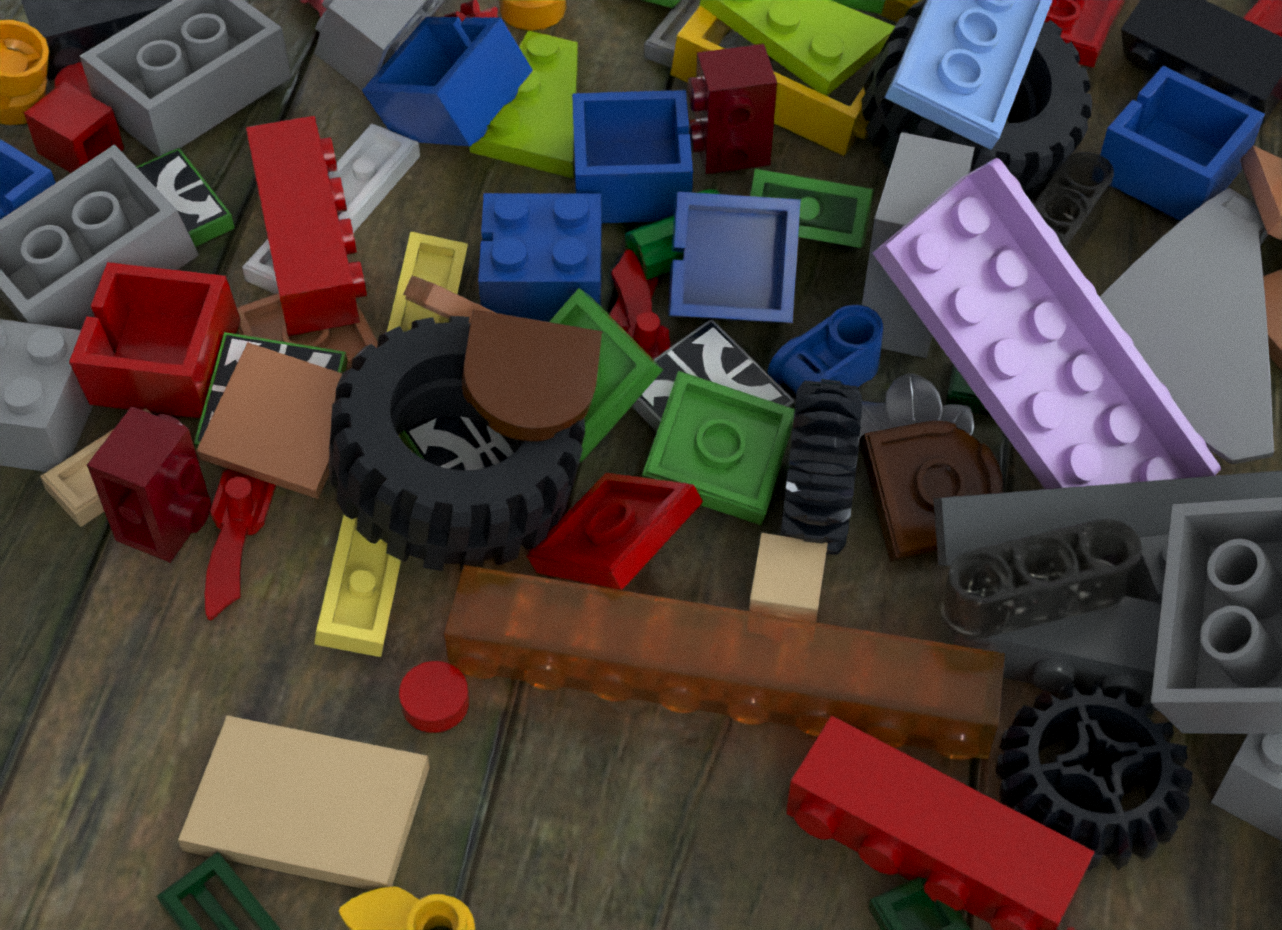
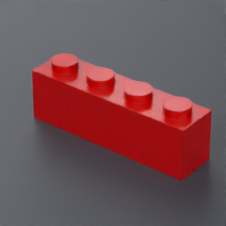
(303, 225)
(935, 828)

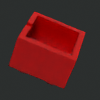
(163, 338)

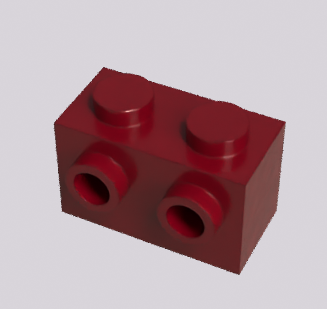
(733, 108)
(150, 483)

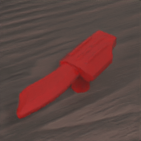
(637, 304)
(239, 511)

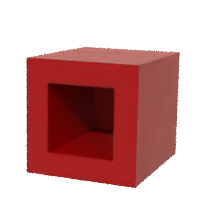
(72, 127)

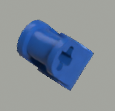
(837, 349)

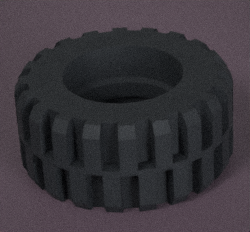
(1044, 120)
(426, 507)

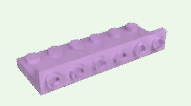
(1038, 340)

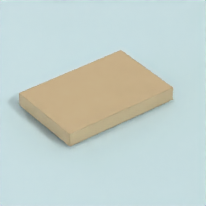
(305, 804)

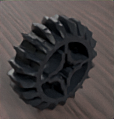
(822, 463)
(1105, 756)

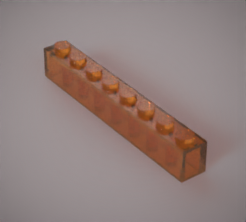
(725, 661)

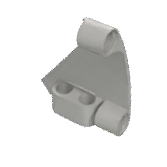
(1203, 323)

